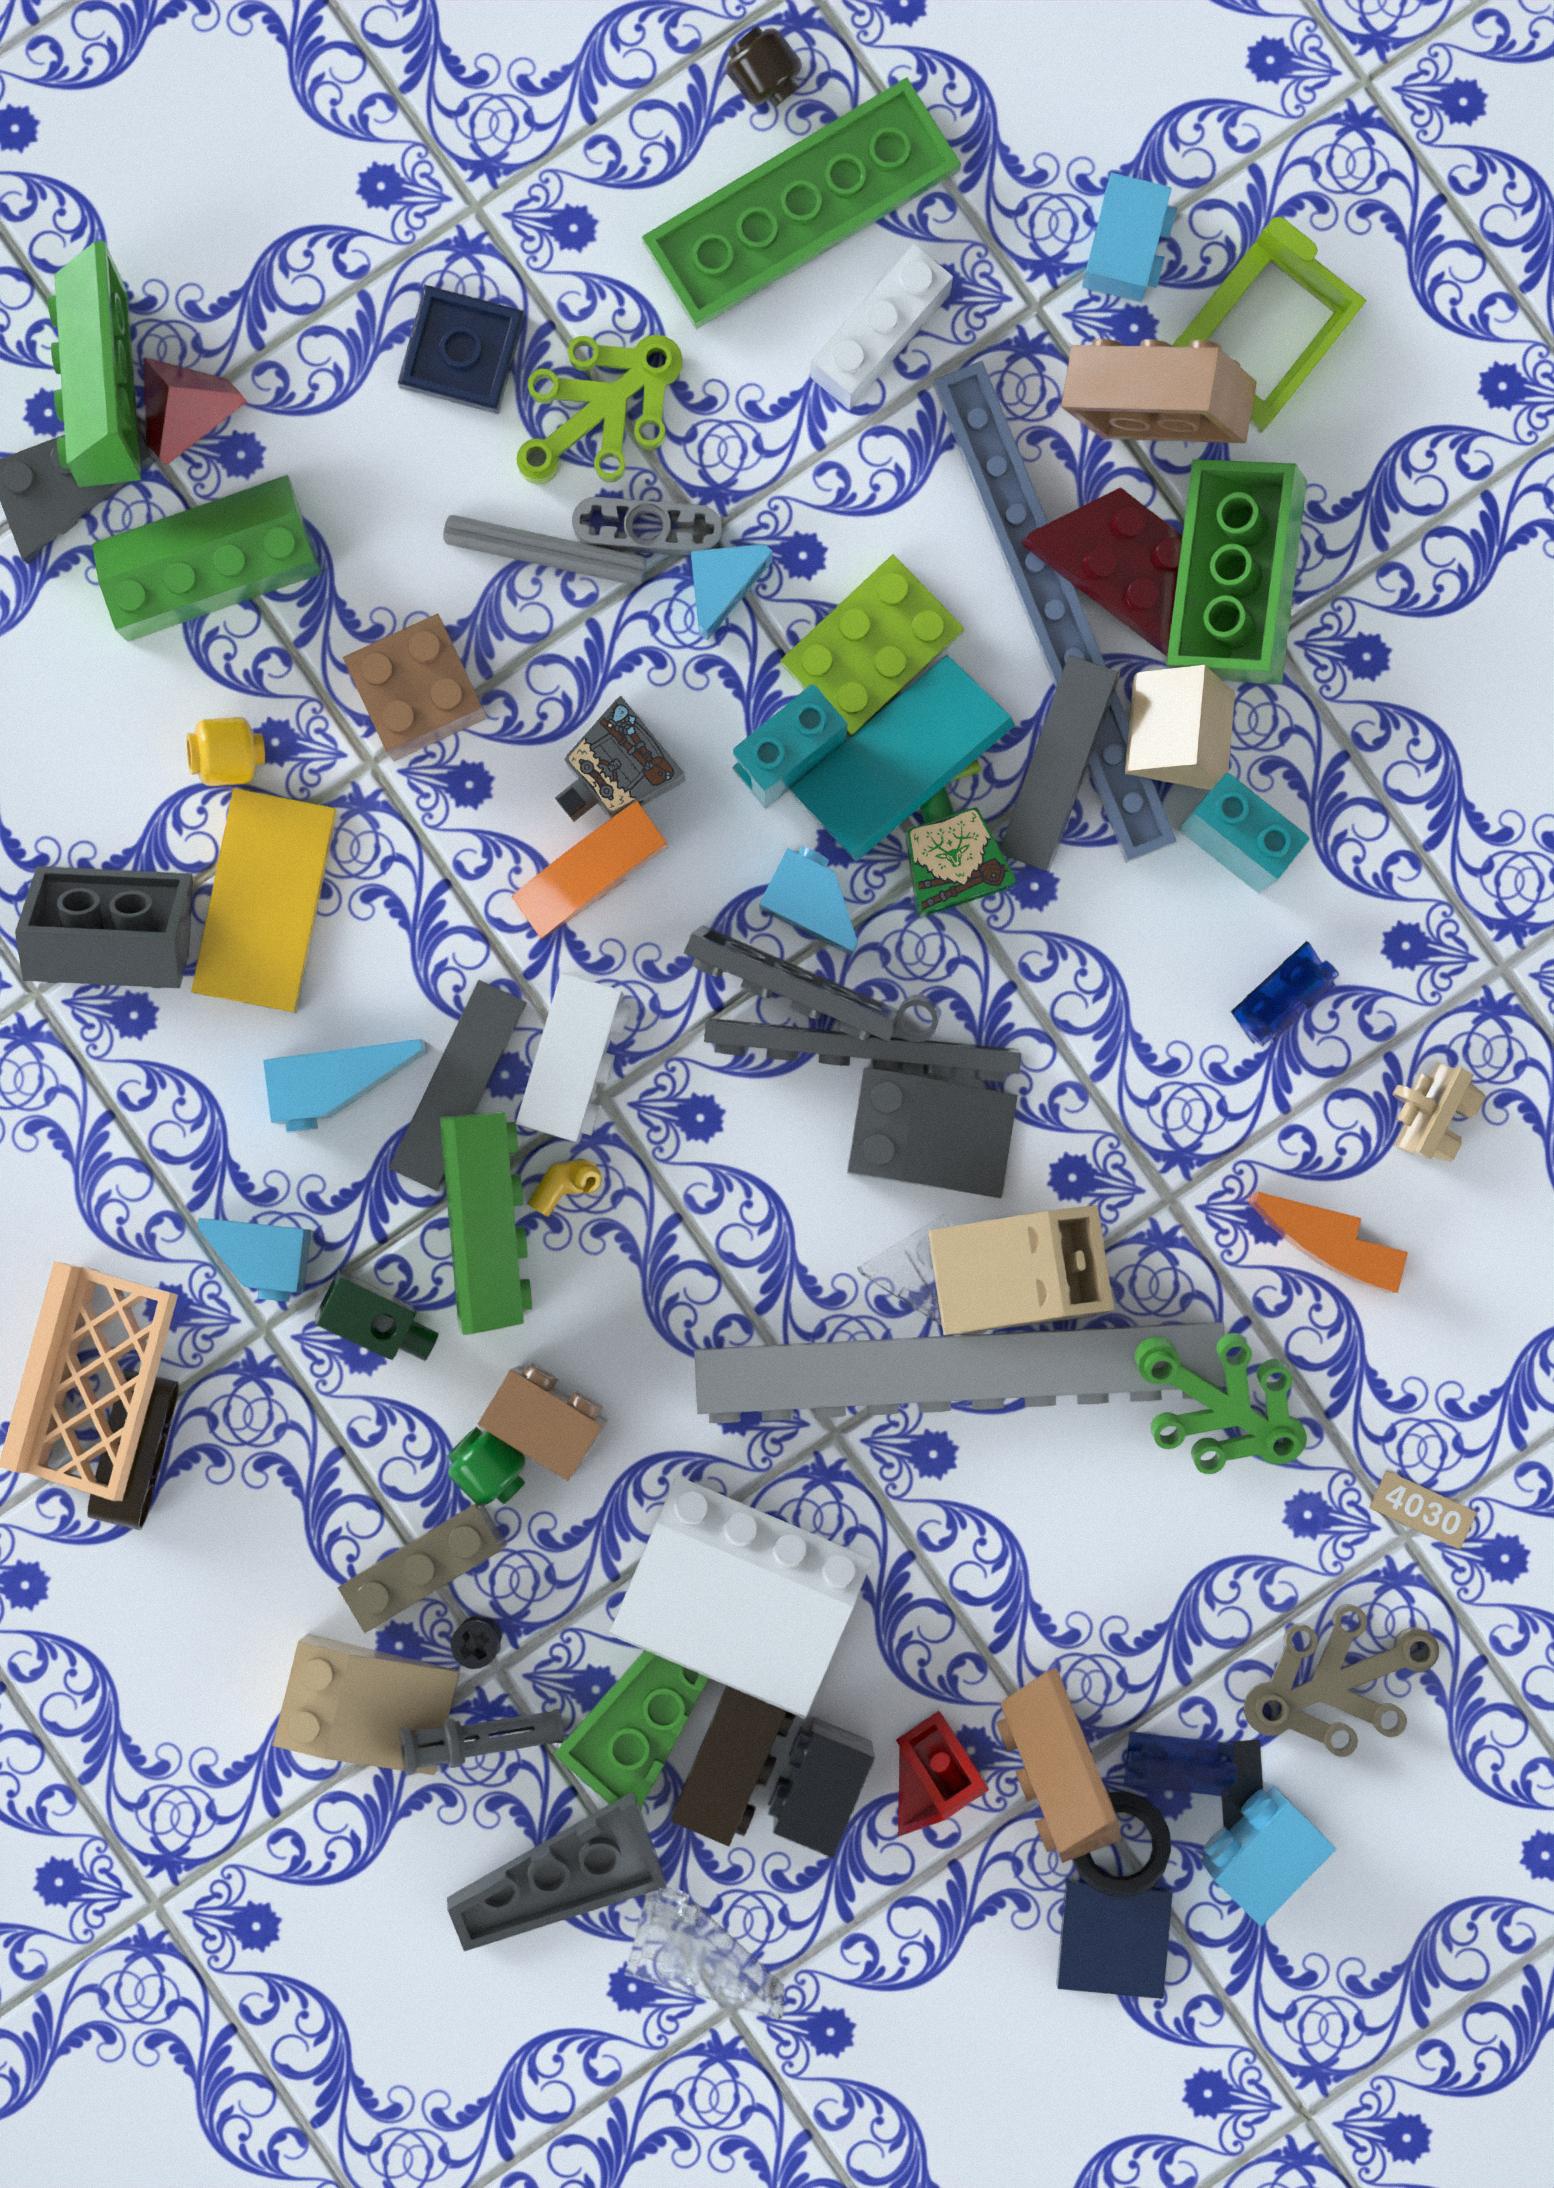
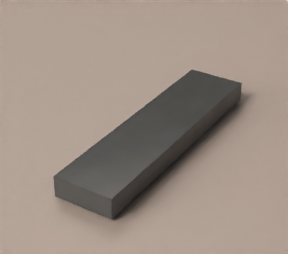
(1059, 762)
(458, 1080)

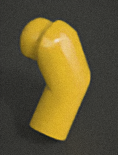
(564, 1179)

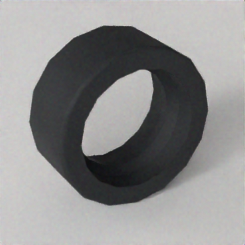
(1151, 1872)

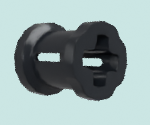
(476, 1658)

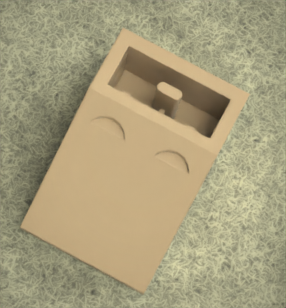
(1021, 1270)

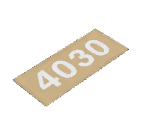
(1423, 1510)

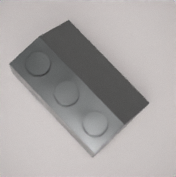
(105, 927)

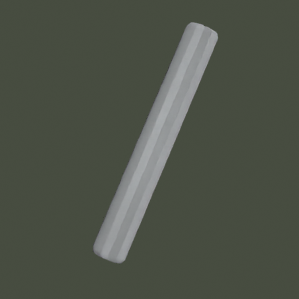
(544, 550)

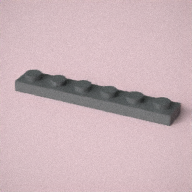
(837, 1047)

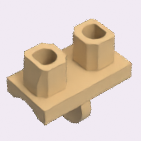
(1431, 1108)

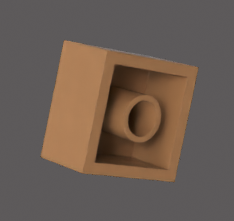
(415, 687)
(544, 1420)

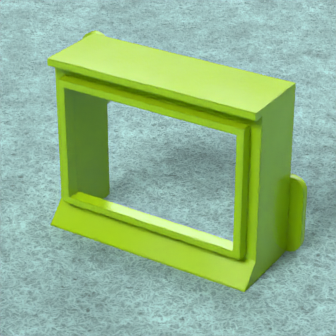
(1295, 256)

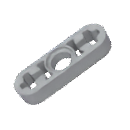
(608, 535)

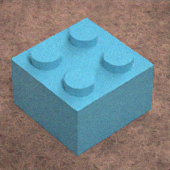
(1266, 1854)

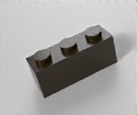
(730, 1765)

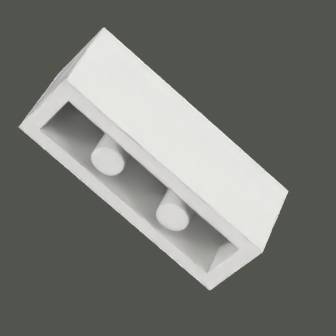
(881, 326)
(572, 1058)

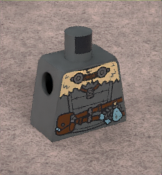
(617, 765)

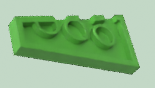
(633, 1728)

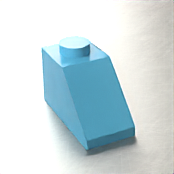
(810, 899)
(261, 1255)

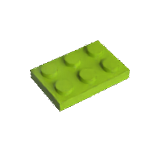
(873, 643)

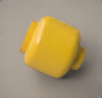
(224, 751)

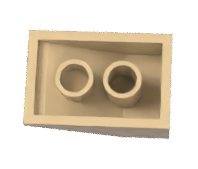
(355, 1699)

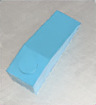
(329, 1081)

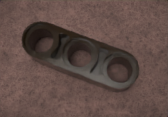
(145, 1468)

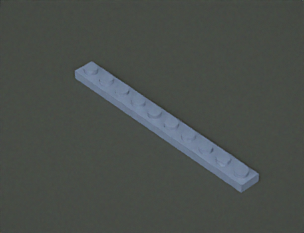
(1047, 596)

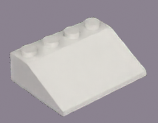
(740, 1597)

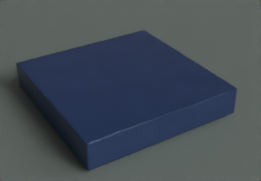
(461, 349)
(1114, 1941)

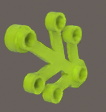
(605, 402)

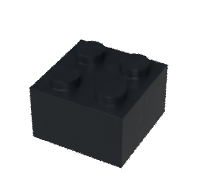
(822, 1787)

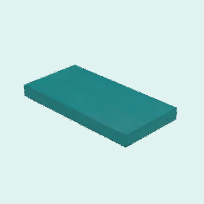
(902, 757)

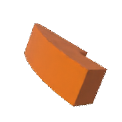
(590, 870)
(1332, 1241)

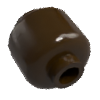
(763, 67)

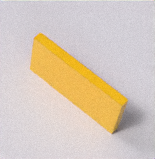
(264, 900)

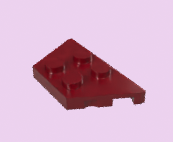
(1117, 558)

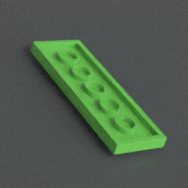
(801, 203)

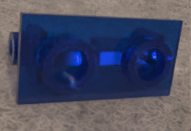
(1269, 1007)
(1180, 1764)

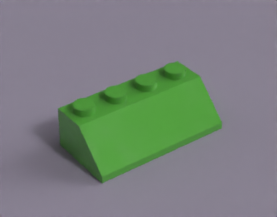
(94, 370)
(205, 559)
(1237, 569)
(483, 1222)

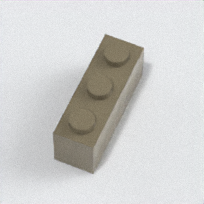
(422, 1566)

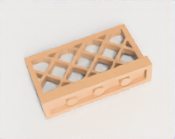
(49, 1378)

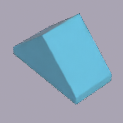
(723, 580)

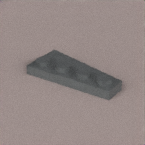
(568, 1875)

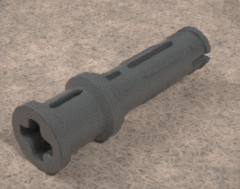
(450, 1738)

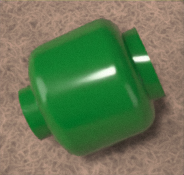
(486, 1467)

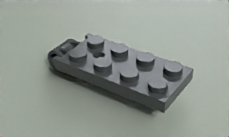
(809, 992)

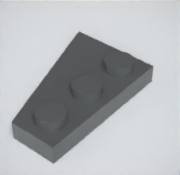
(44, 498)

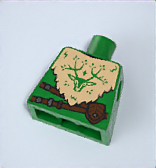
(953, 858)

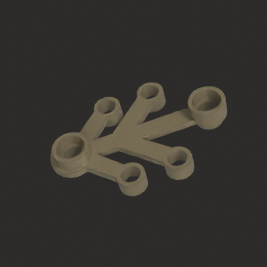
(1332, 1683)

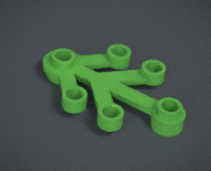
(1226, 1408)

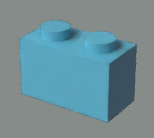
(1127, 238)

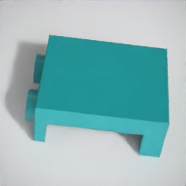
(789, 745)
(1244, 833)

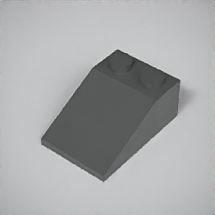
(931, 1133)

